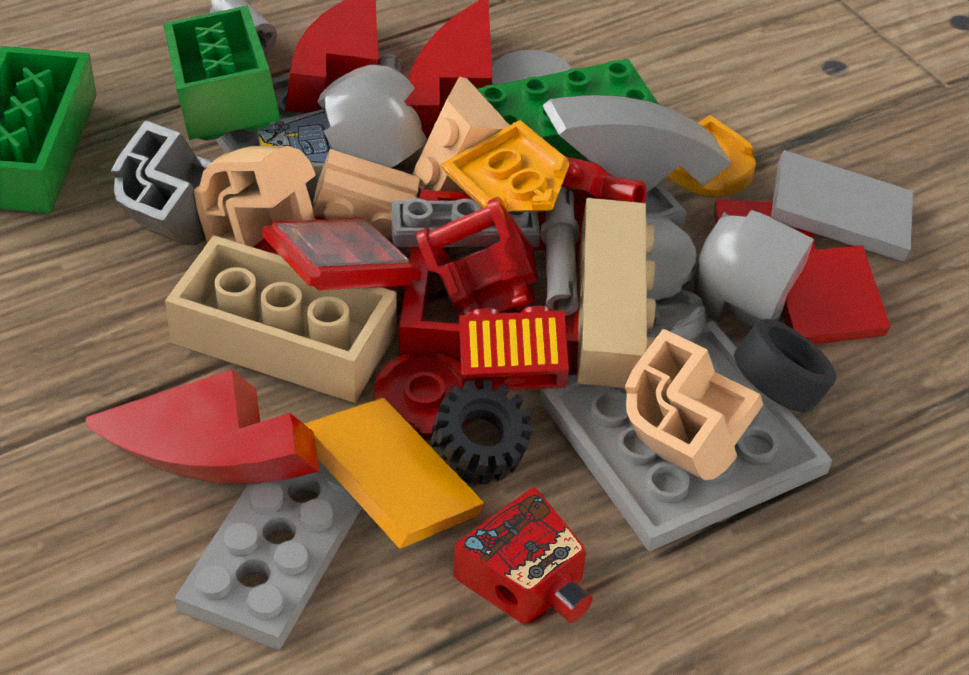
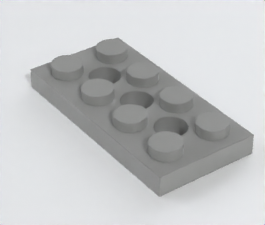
(293, 567)

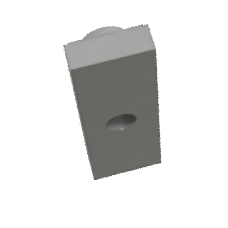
(418, 214)

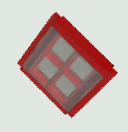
(340, 254)

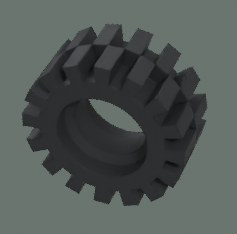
(490, 406)

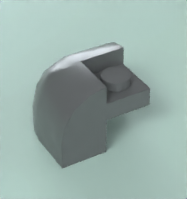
(158, 183)

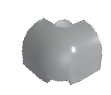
(371, 116)
(749, 267)

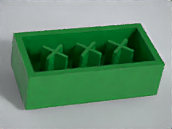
(220, 73)
(526, 97)
(41, 122)

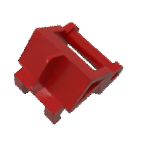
(492, 277)

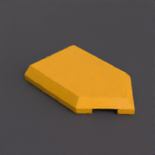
(513, 166)

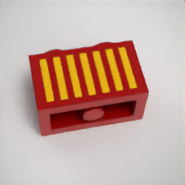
(514, 348)

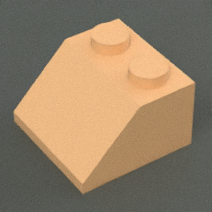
(461, 124)

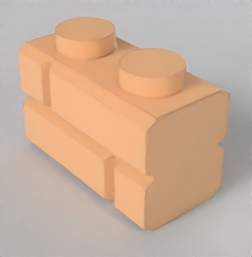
(361, 190)

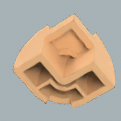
(252, 191)
(687, 407)

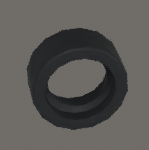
(785, 366)

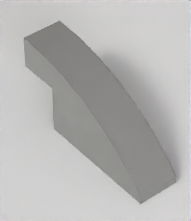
(636, 138)

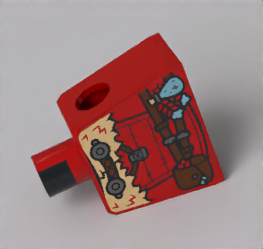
(525, 561)

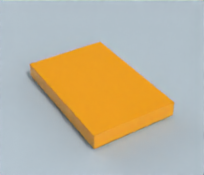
(393, 472)

